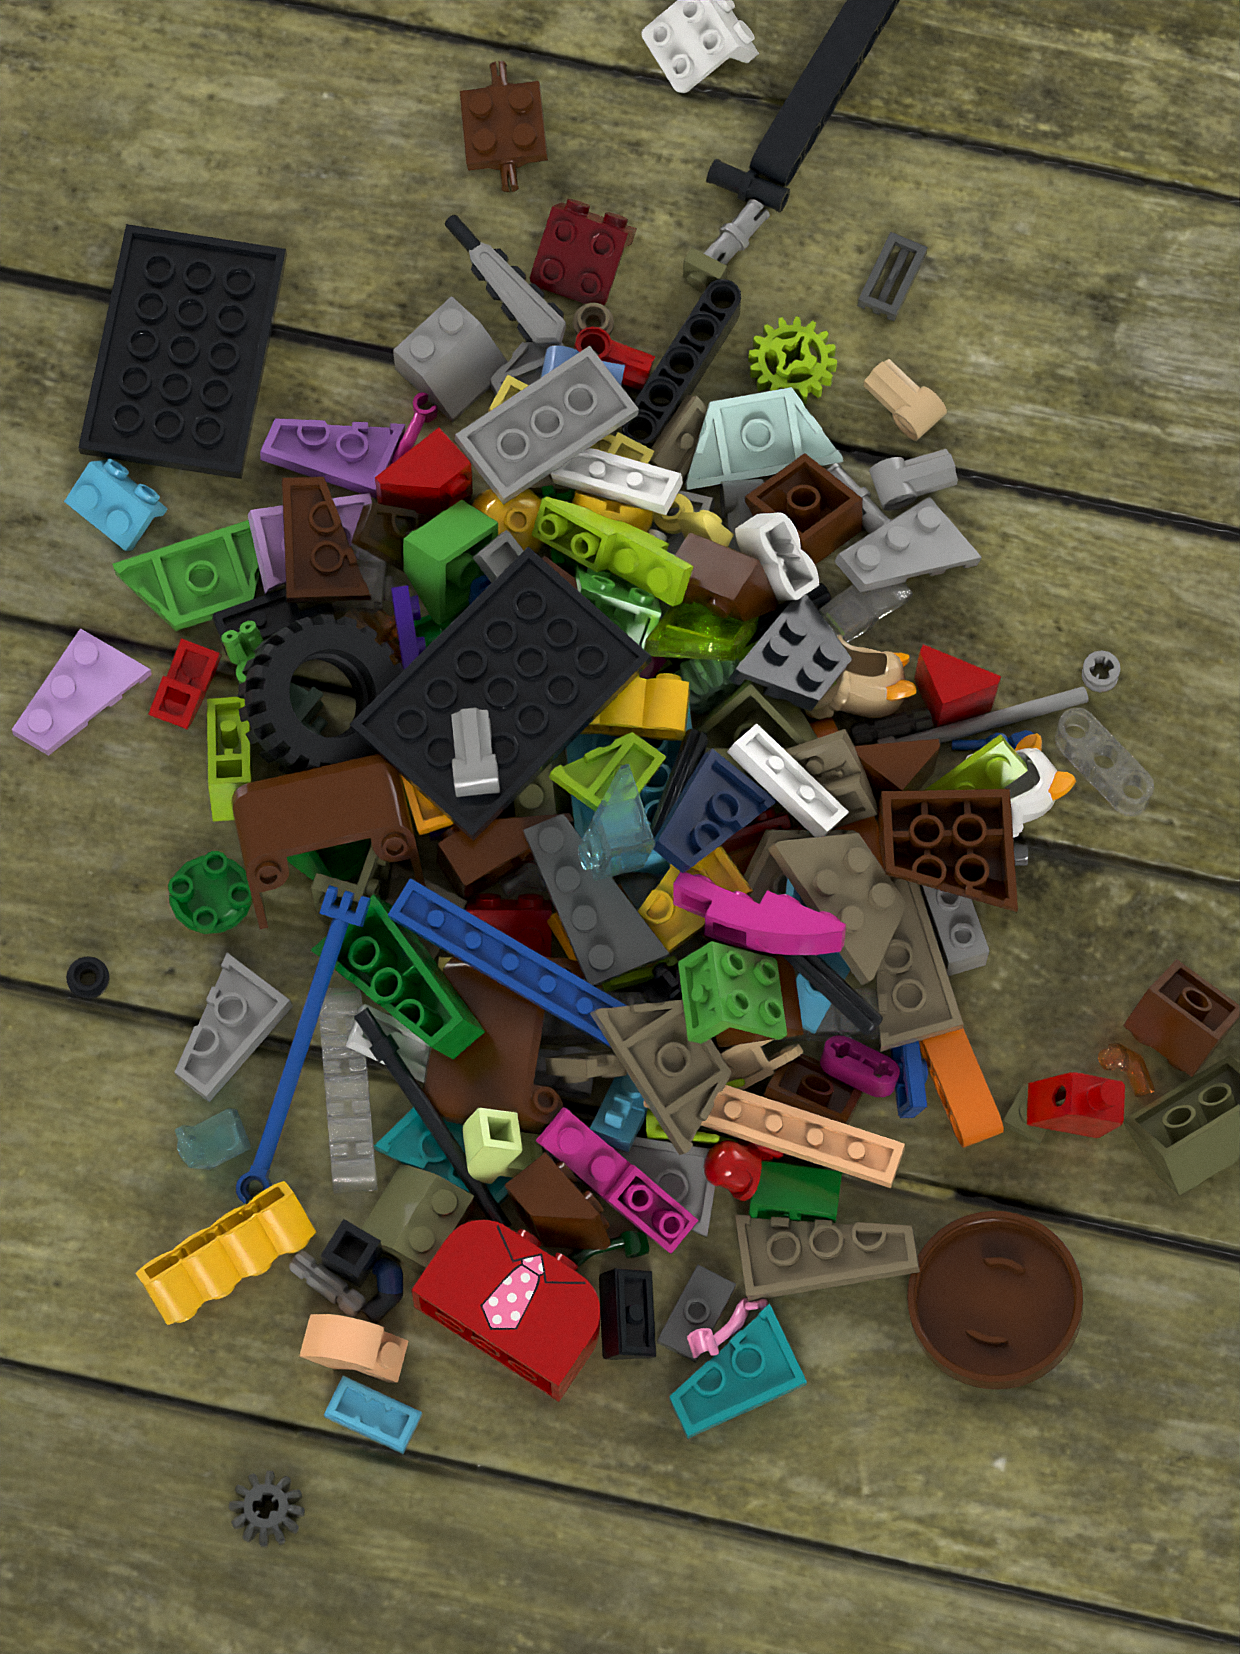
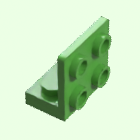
(620, 601)
(732, 990)

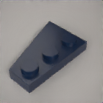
(709, 811)

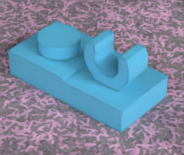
(620, 1114)

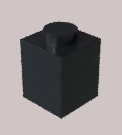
(351, 1253)

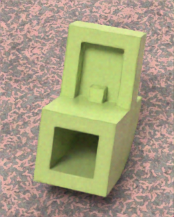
(497, 1146)

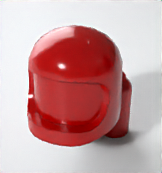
(737, 1166)

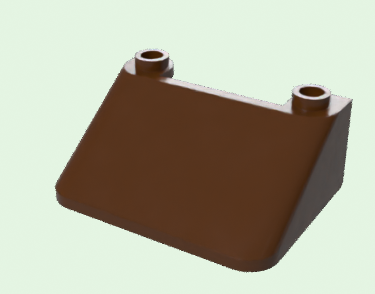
(502, 1062)

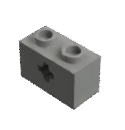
(956, 930)

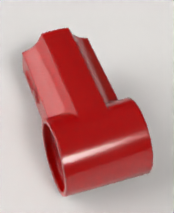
(636, 362)

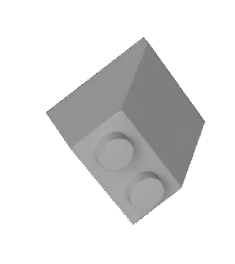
(449, 359)

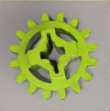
(784, 345)

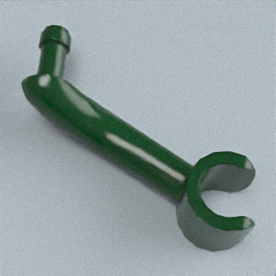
(634, 1245)

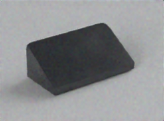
(627, 1314)

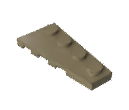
(913, 980)
(806, 1256)

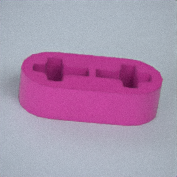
(859, 1066)

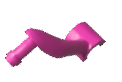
(415, 426)

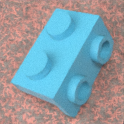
(115, 502)

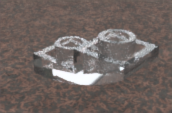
(857, 612)

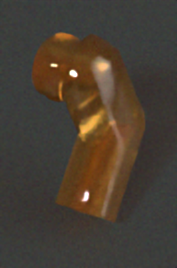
(1131, 1063)

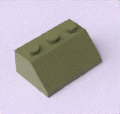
(1192, 1127)

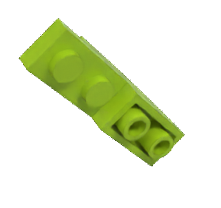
(613, 546)

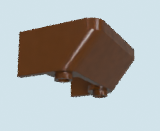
(318, 812)

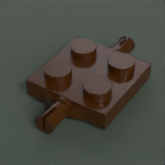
(503, 126)

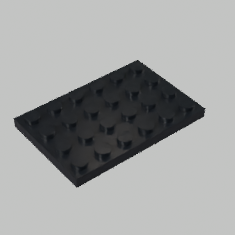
(183, 351)
(525, 654)

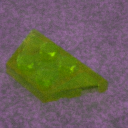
(699, 634)

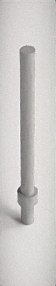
(998, 718)

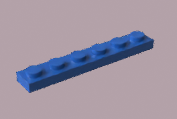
(501, 958)

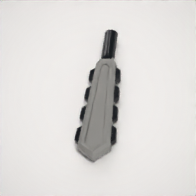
(521, 301)

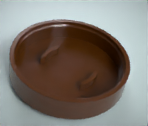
(995, 1300)

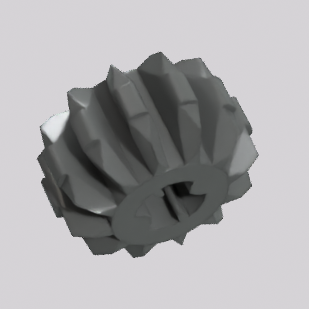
(277, 1519)

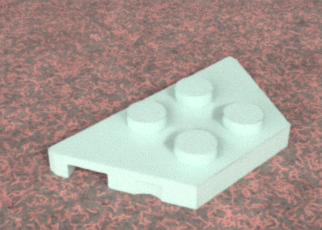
(756, 438)

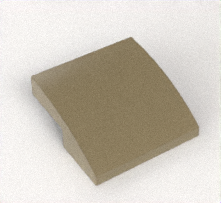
(838, 769)

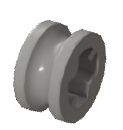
(1095, 683)

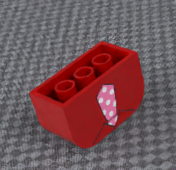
(513, 1303)

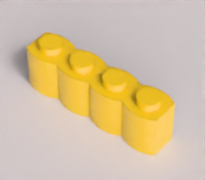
(648, 708)
(231, 1249)

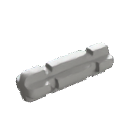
(327, 1283)

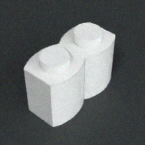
(777, 545)

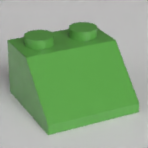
(441, 559)

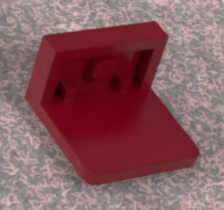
(580, 252)

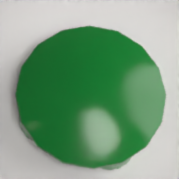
(210, 893)

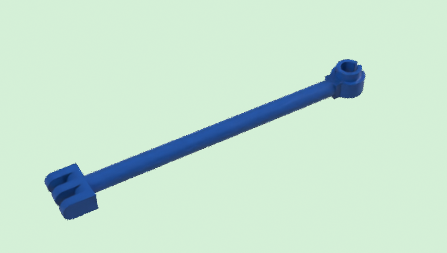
(341, 918)

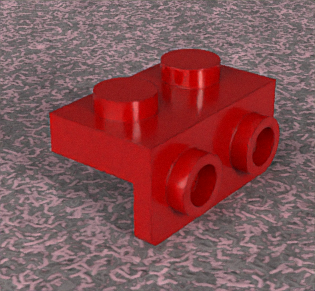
(520, 919)

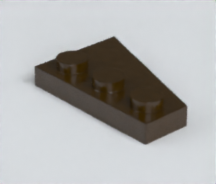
(383, 530)

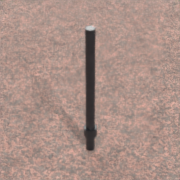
(385, 1049)

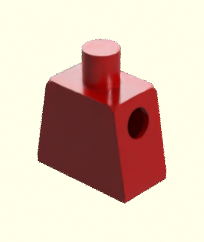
(1090, 1105)

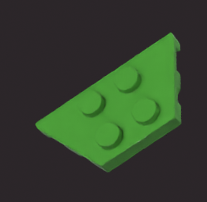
(195, 575)

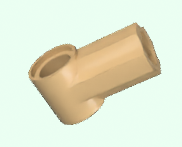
(911, 407)

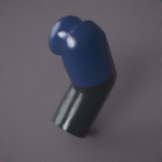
(389, 1287)

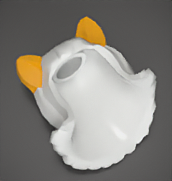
(1038, 787)

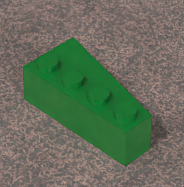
(405, 981)

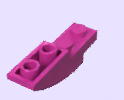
(772, 926)
(617, 1180)

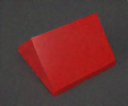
(953, 687)

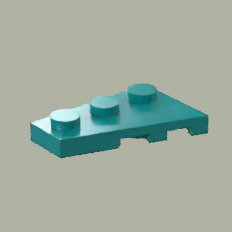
(415, 1146)
(743, 1376)

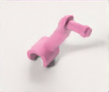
(703, 1338)

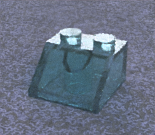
(619, 831)

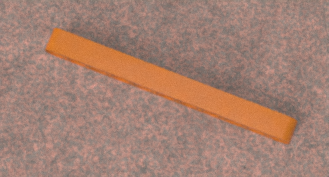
(949, 1054)

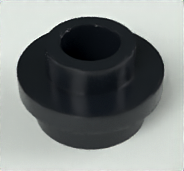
(83, 966)

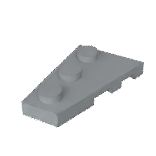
(907, 547)
(234, 1023)

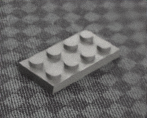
(546, 425)

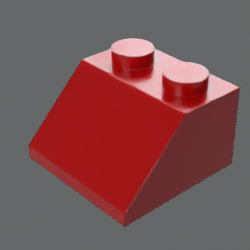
(427, 477)

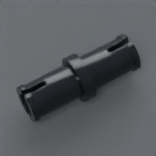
(748, 185)

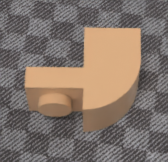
(353, 1345)

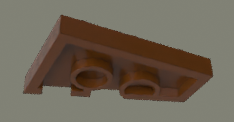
(317, 552)

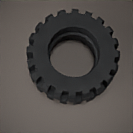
(268, 687)

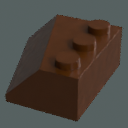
(951, 842)

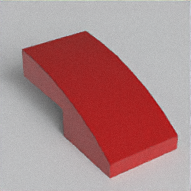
(185, 684)

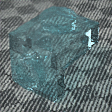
(212, 1140)

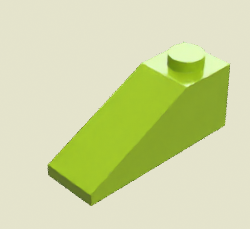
(228, 754)

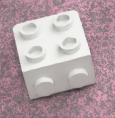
(696, 39)

